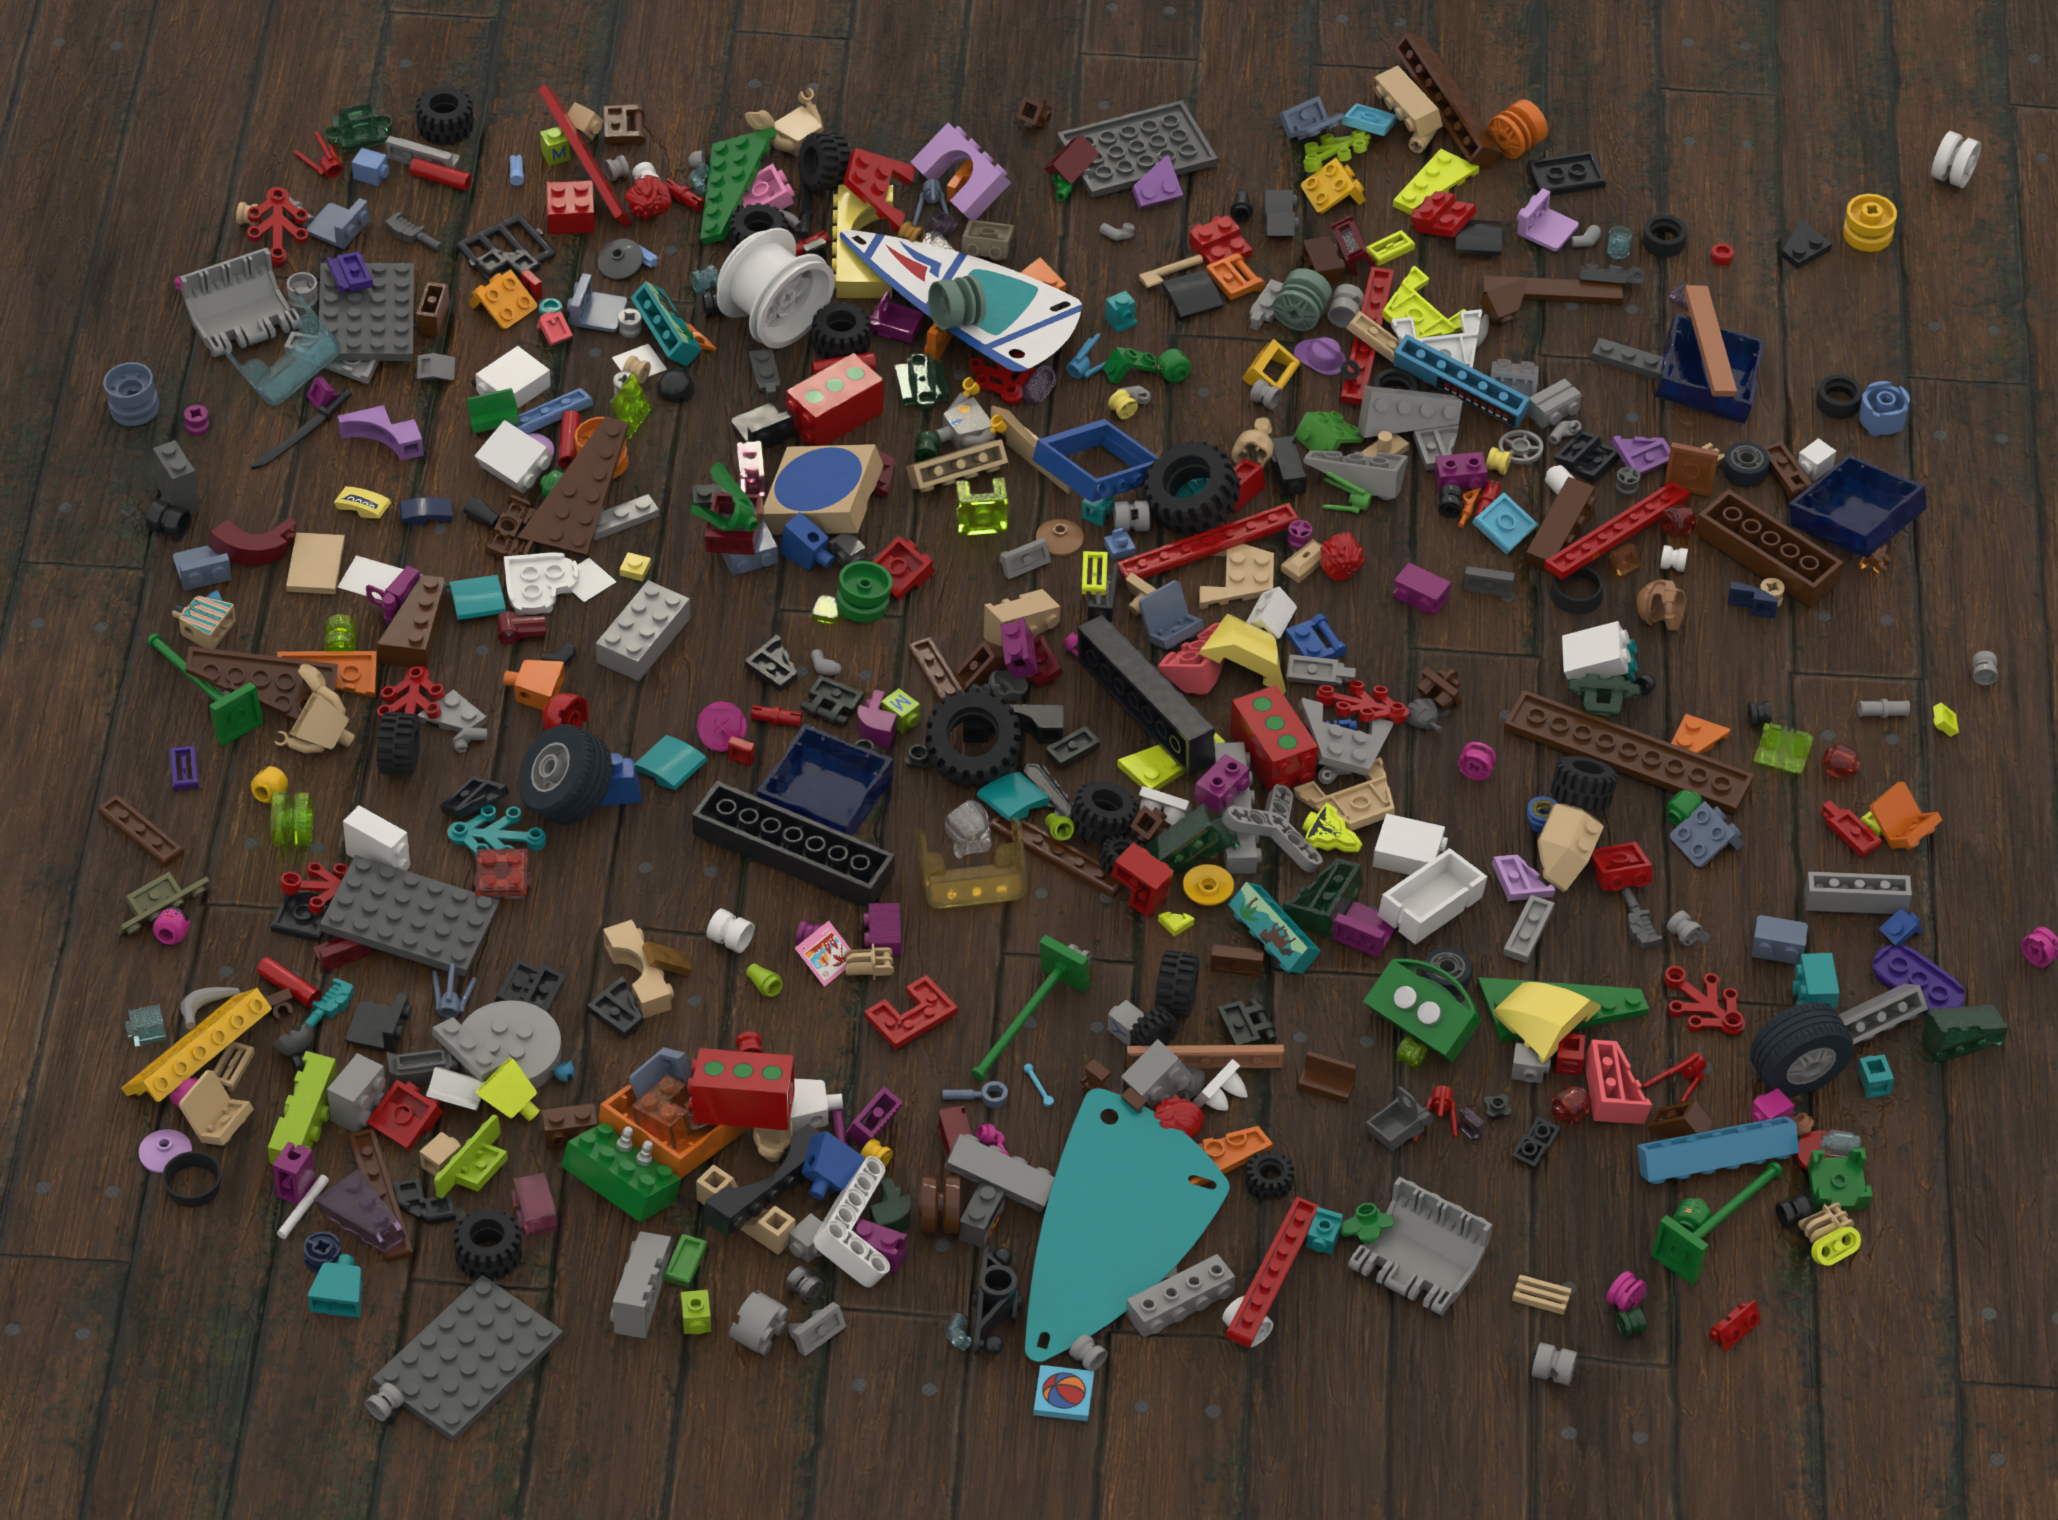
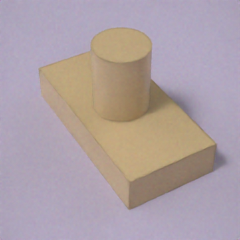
(1387, 443)
(1139, 589)

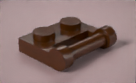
(616, 124)

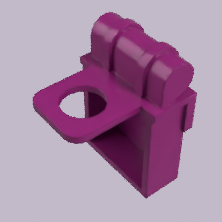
(896, 320)
(395, 594)

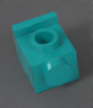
(1120, 311)
(1096, 511)
(1875, 1076)
(1324, 1231)

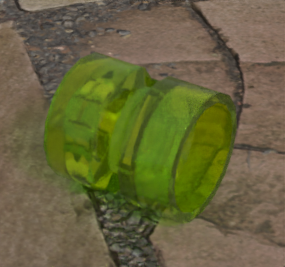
(340, 633)

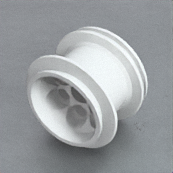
(774, 287)

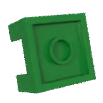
(1839, 1180)

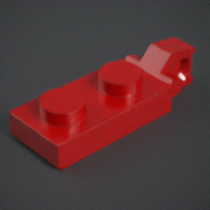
(1850, 829)

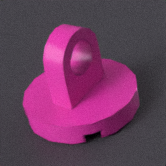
(719, 723)

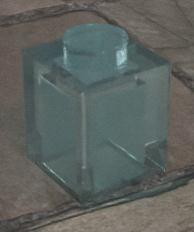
(145, 1025)

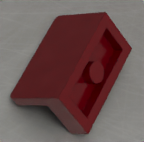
(1073, 159)
(339, 952)

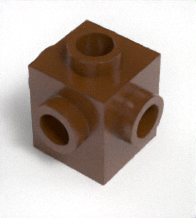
(1034, 112)
(1145, 819)

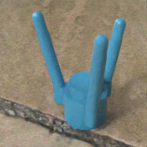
(1080, 364)

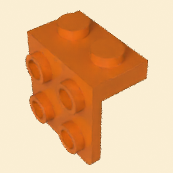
(1901, 818)

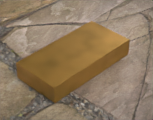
(667, 958)

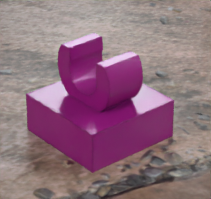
(321, 392)

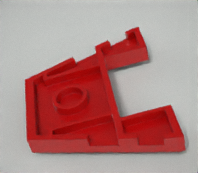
(869, 180)

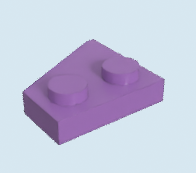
(1157, 185)
(1642, 453)

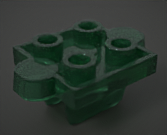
(358, 128)
(922, 381)
(1594, 686)

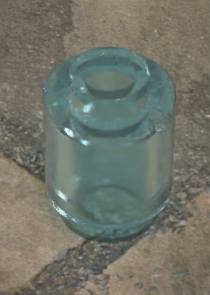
(1839, 1142)

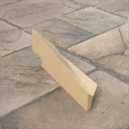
(1023, 442)

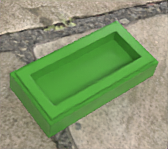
(685, 1260)

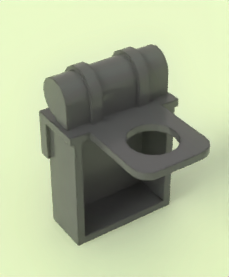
(1399, 1121)

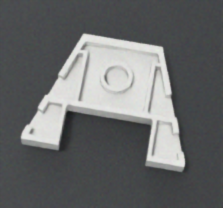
(1457, 346)

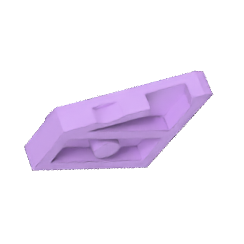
(1519, 879)

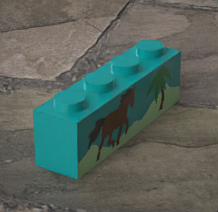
(666, 323)
(1274, 928)

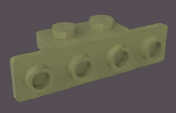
(154, 897)

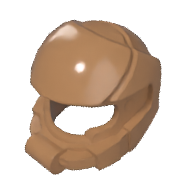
(1661, 603)

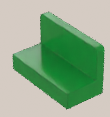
(492, 409)

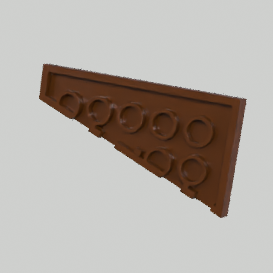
(275, 678)

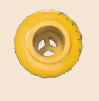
(268, 781)

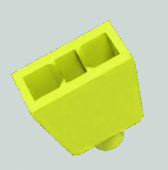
(509, 1091)

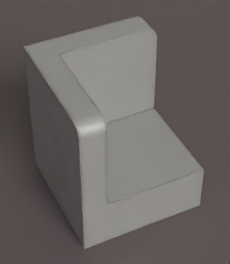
(435, 366)

